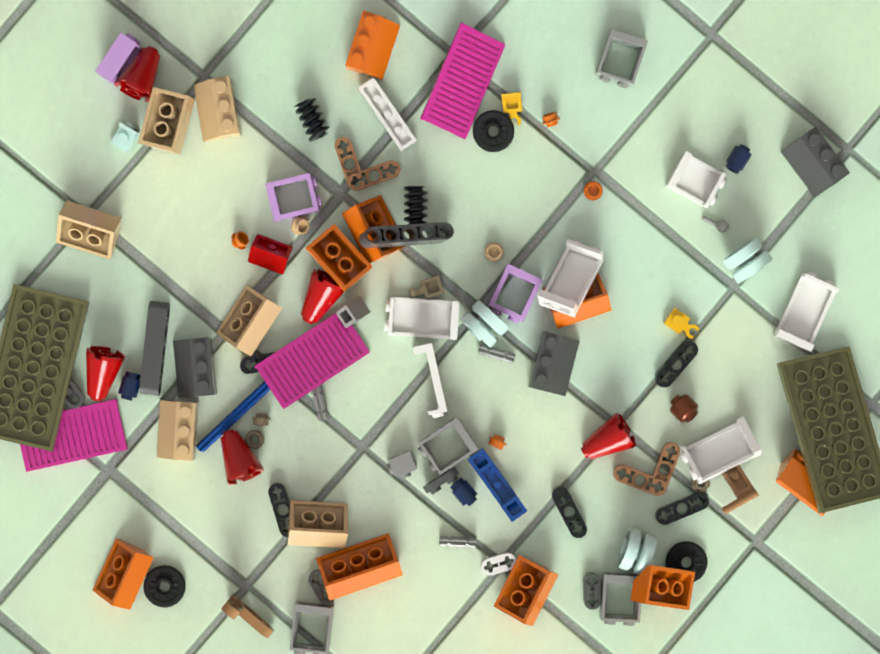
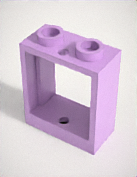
(118, 57)
(273, 200)
(524, 276)

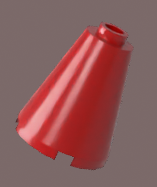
(140, 74)
(320, 296)
(101, 370)
(609, 438)
(238, 458)

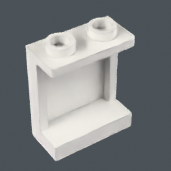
(696, 180)

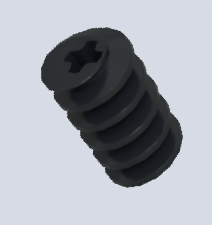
(311, 119)
(415, 204)

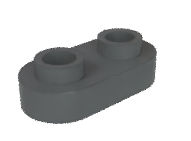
(74, 390)
(434, 485)

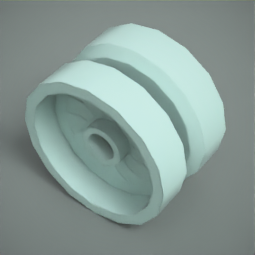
(749, 263)
(484, 323)
(636, 551)

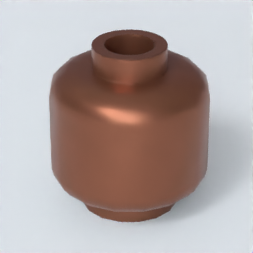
(684, 408)

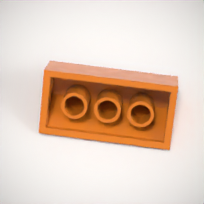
(359, 566)

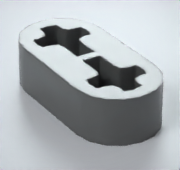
(317, 588)
(596, 590)

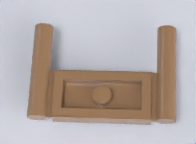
(740, 487)

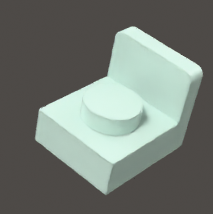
(125, 137)

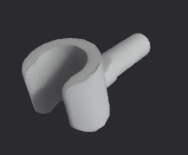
(721, 226)

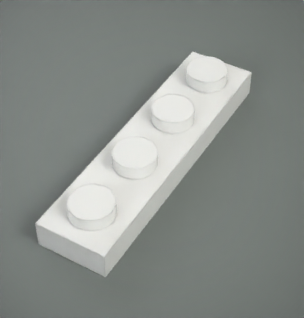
(387, 114)

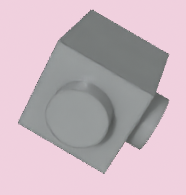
(352, 312)
(401, 465)

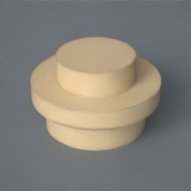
(299, 225)
(493, 252)

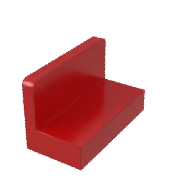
(269, 254)

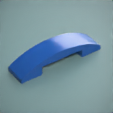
(497, 485)

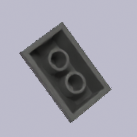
(815, 162)
(553, 363)
(194, 367)

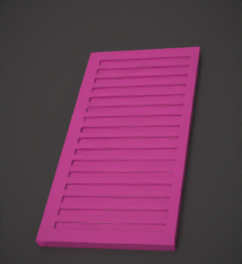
(462, 81)
(311, 360)
(81, 435)

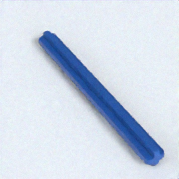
(233, 417)

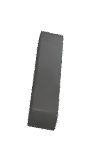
(399, 239)
(154, 348)

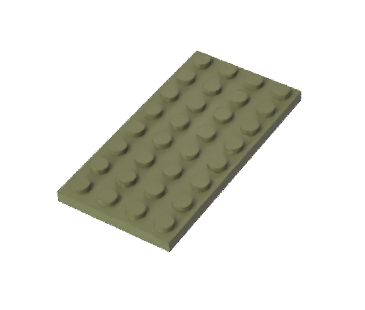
(37, 364)
(833, 428)

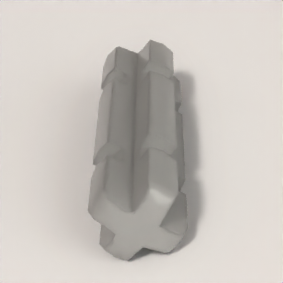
(496, 353)
(320, 404)
(458, 542)

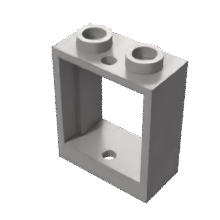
(628, 40)
(434, 465)
(311, 608)
(611, 619)

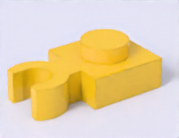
(512, 104)
(678, 321)

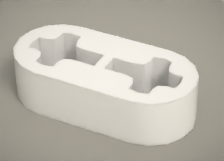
(496, 559)

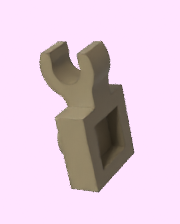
(430, 288)

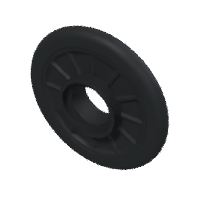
(488, 142)
(690, 550)
(161, 598)

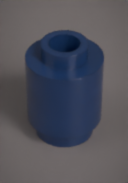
(738, 158)
(129, 385)
(464, 492)

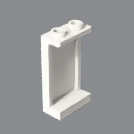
(572, 278)
(805, 311)
(422, 318)
(428, 348)
(720, 451)

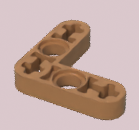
(356, 171)
(656, 476)
(235, 607)

